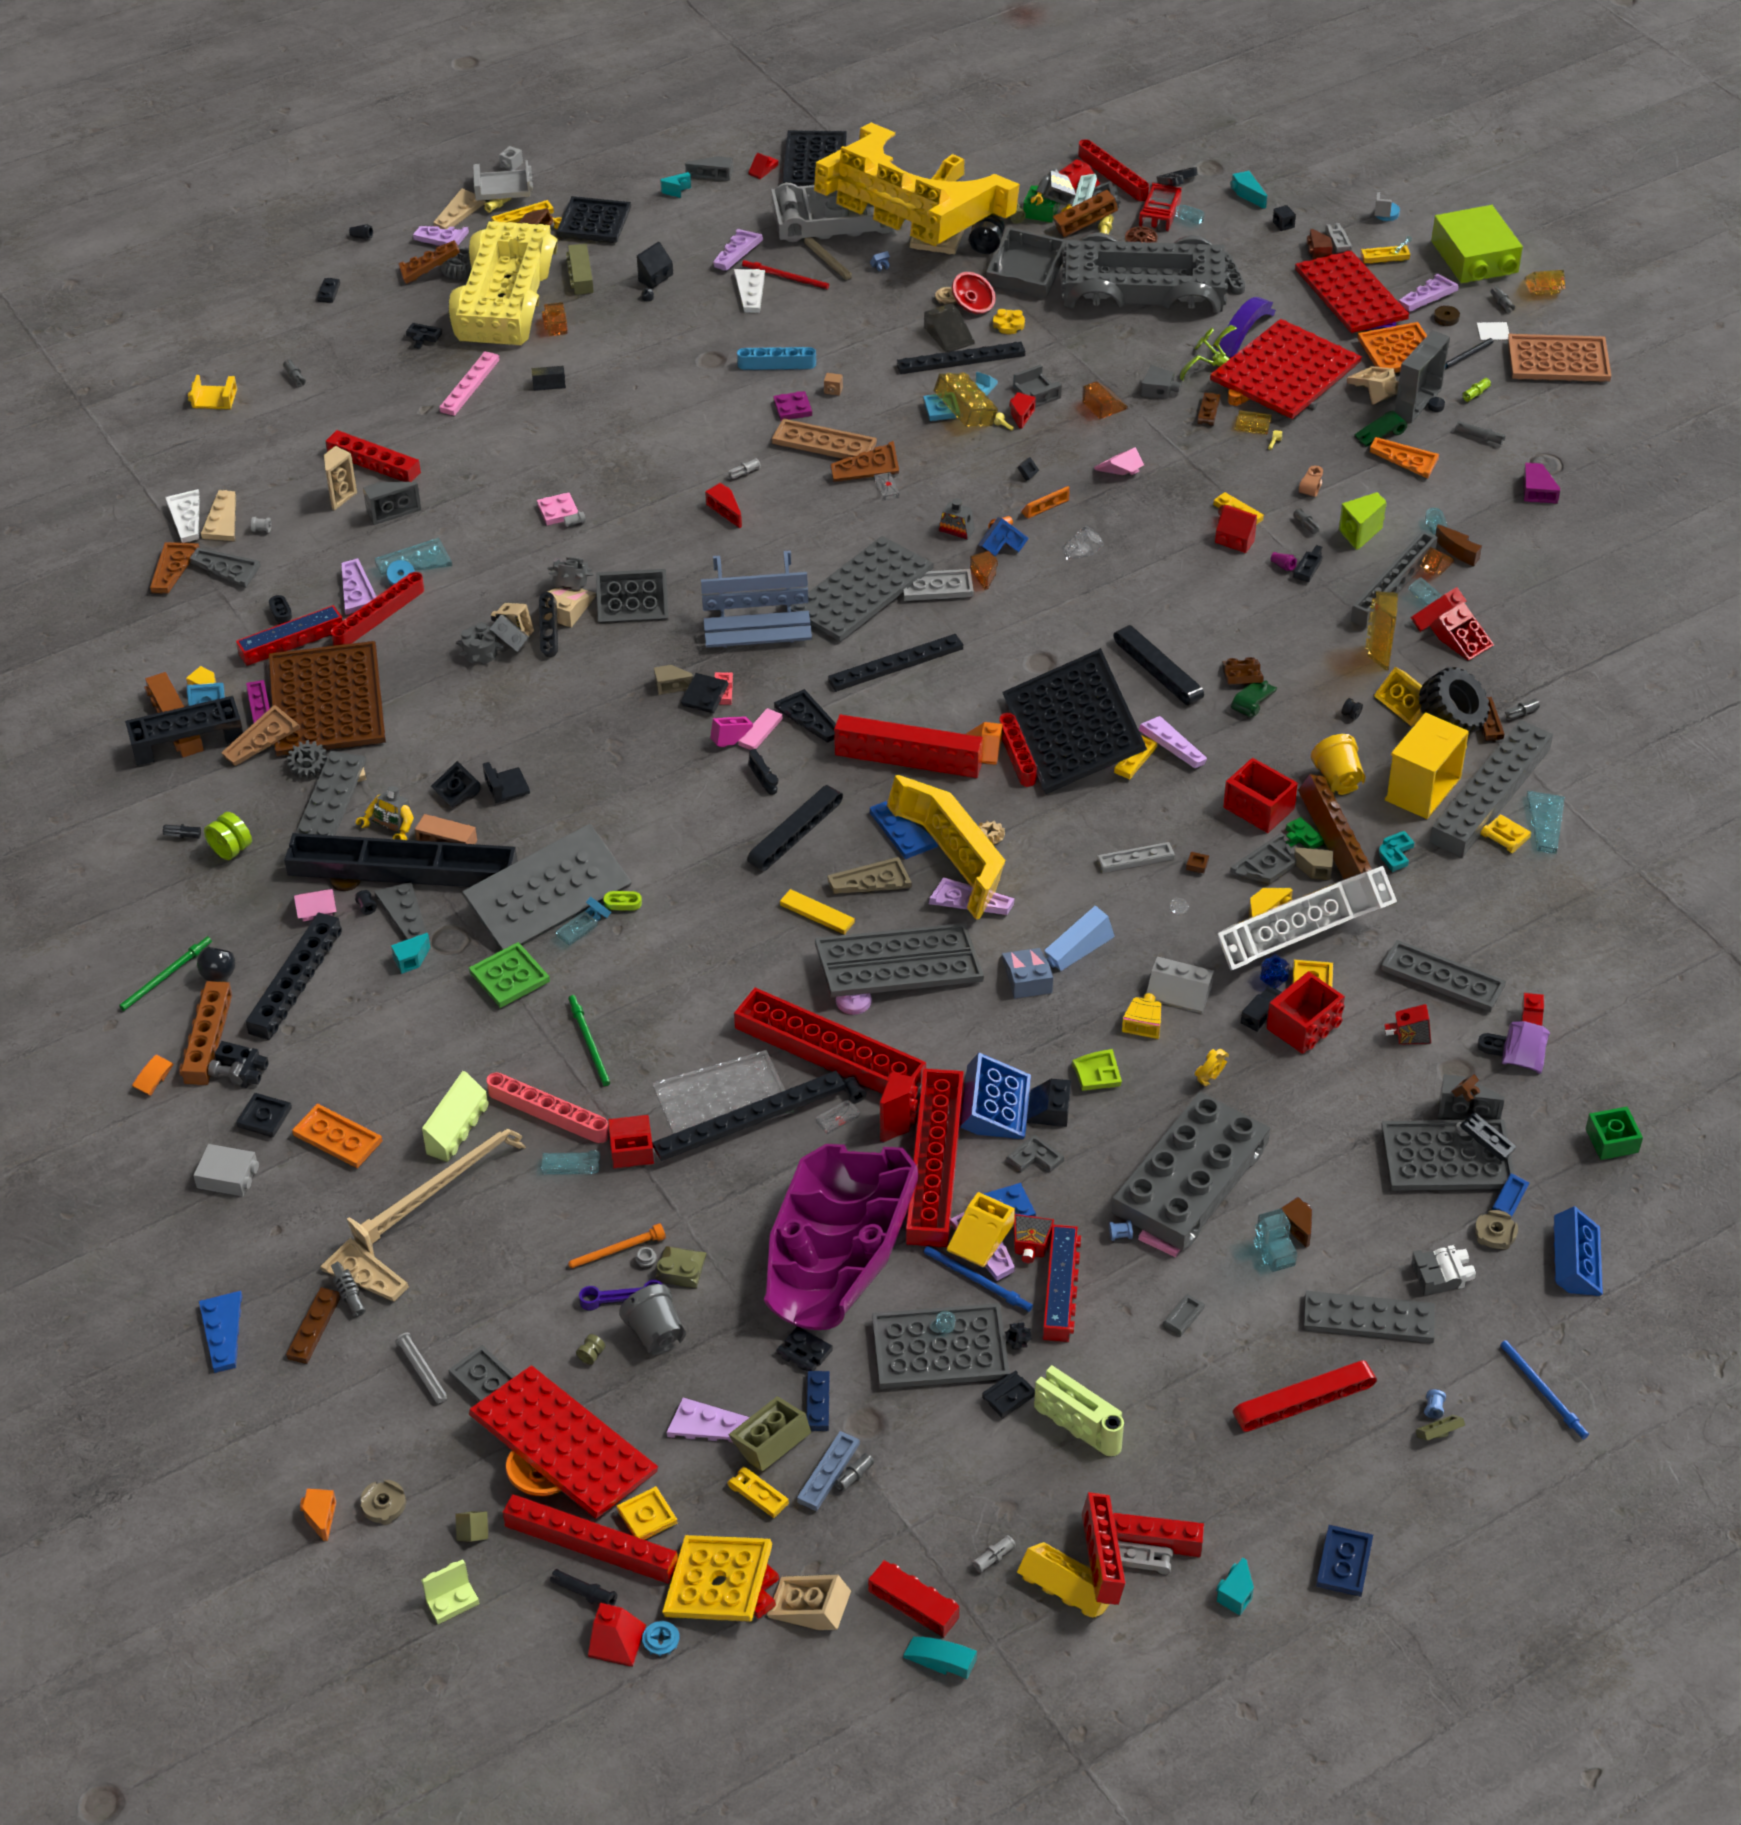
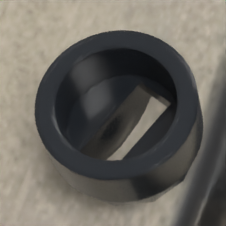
(647, 294)

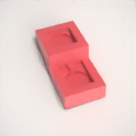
(727, 697)

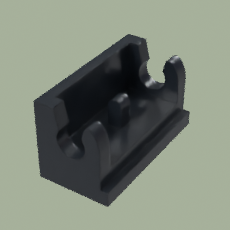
(548, 378)

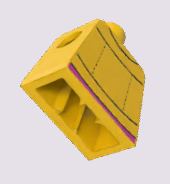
(1143, 1017)

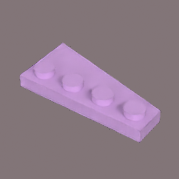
(737, 248)
(1430, 292)
(1169, 738)
(957, 894)

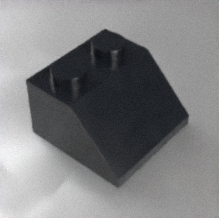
(654, 265)
(1050, 1103)

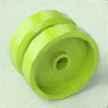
(227, 835)

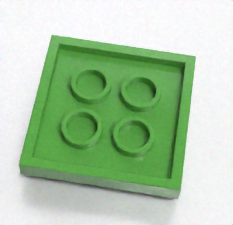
(509, 974)

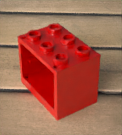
(1260, 795)
(1305, 1012)

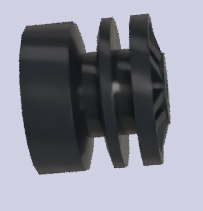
(987, 234)

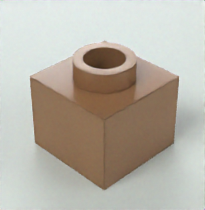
(833, 384)

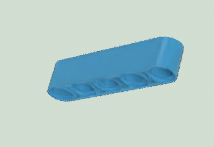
(776, 358)

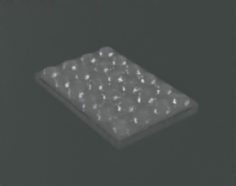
(717, 1090)

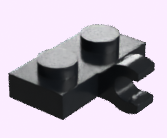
(423, 332)

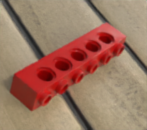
(376, 457)
(1103, 1548)

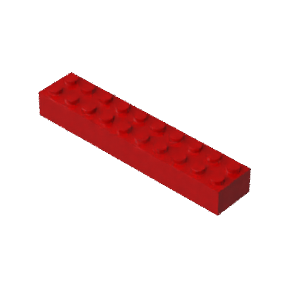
(823, 1041)
(935, 1157)

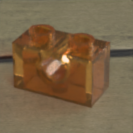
(554, 319)

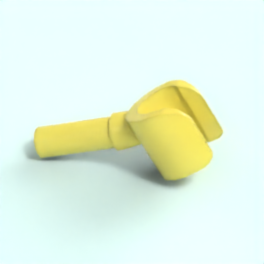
(1000, 421)
(1277, 436)

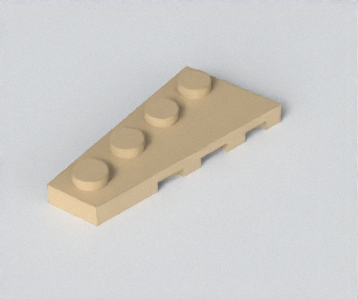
(367, 1271)

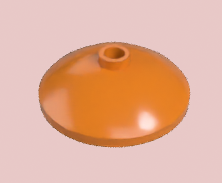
(527, 1478)

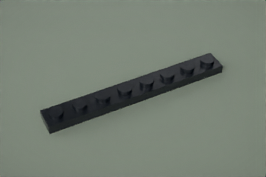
(961, 357)
(895, 662)

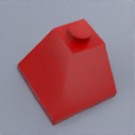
(615, 1635)

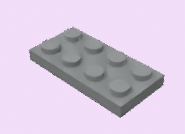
(941, 585)

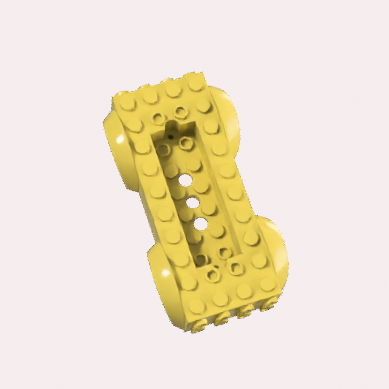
(496, 252)

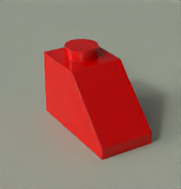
(1022, 408)

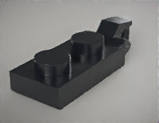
(1309, 564)

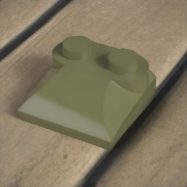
(680, 1267)

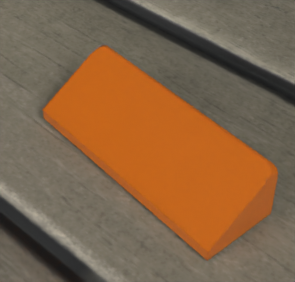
(1046, 502)

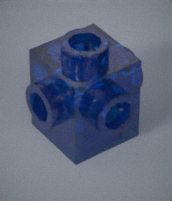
(1274, 971)

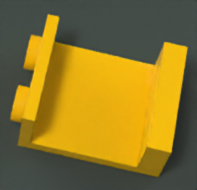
(212, 396)

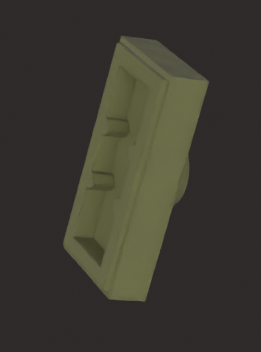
(1440, 1428)

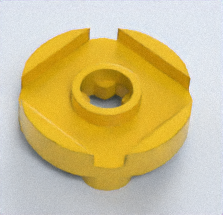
(1008, 321)
(1212, 1067)

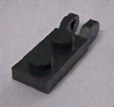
(762, 772)

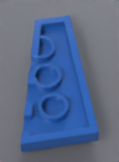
(903, 833)

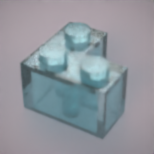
(1274, 1240)

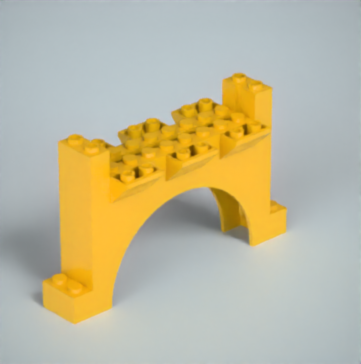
(934, 207)

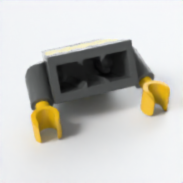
(1056, 188)

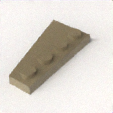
(872, 877)

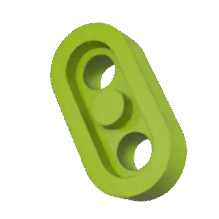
(622, 900)

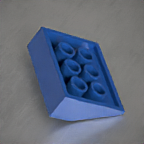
(995, 1098)

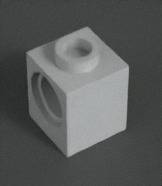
(511, 158)

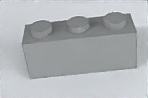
(1180, 984)

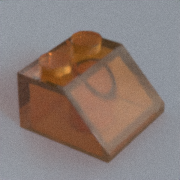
(1102, 400)

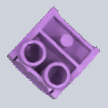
(1525, 1045)

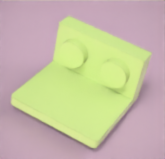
(449, 1592)

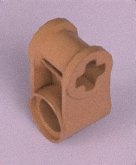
(1312, 481)

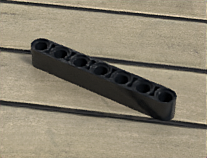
(1158, 665)
(795, 827)

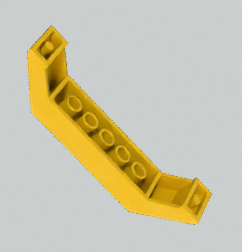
(954, 833)

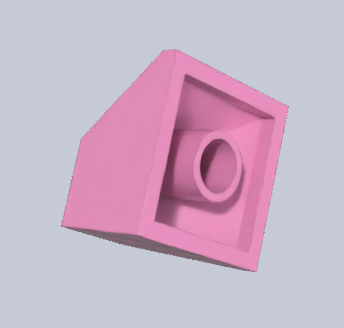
(1122, 463)

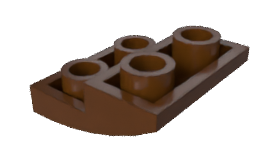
(1242, 671)

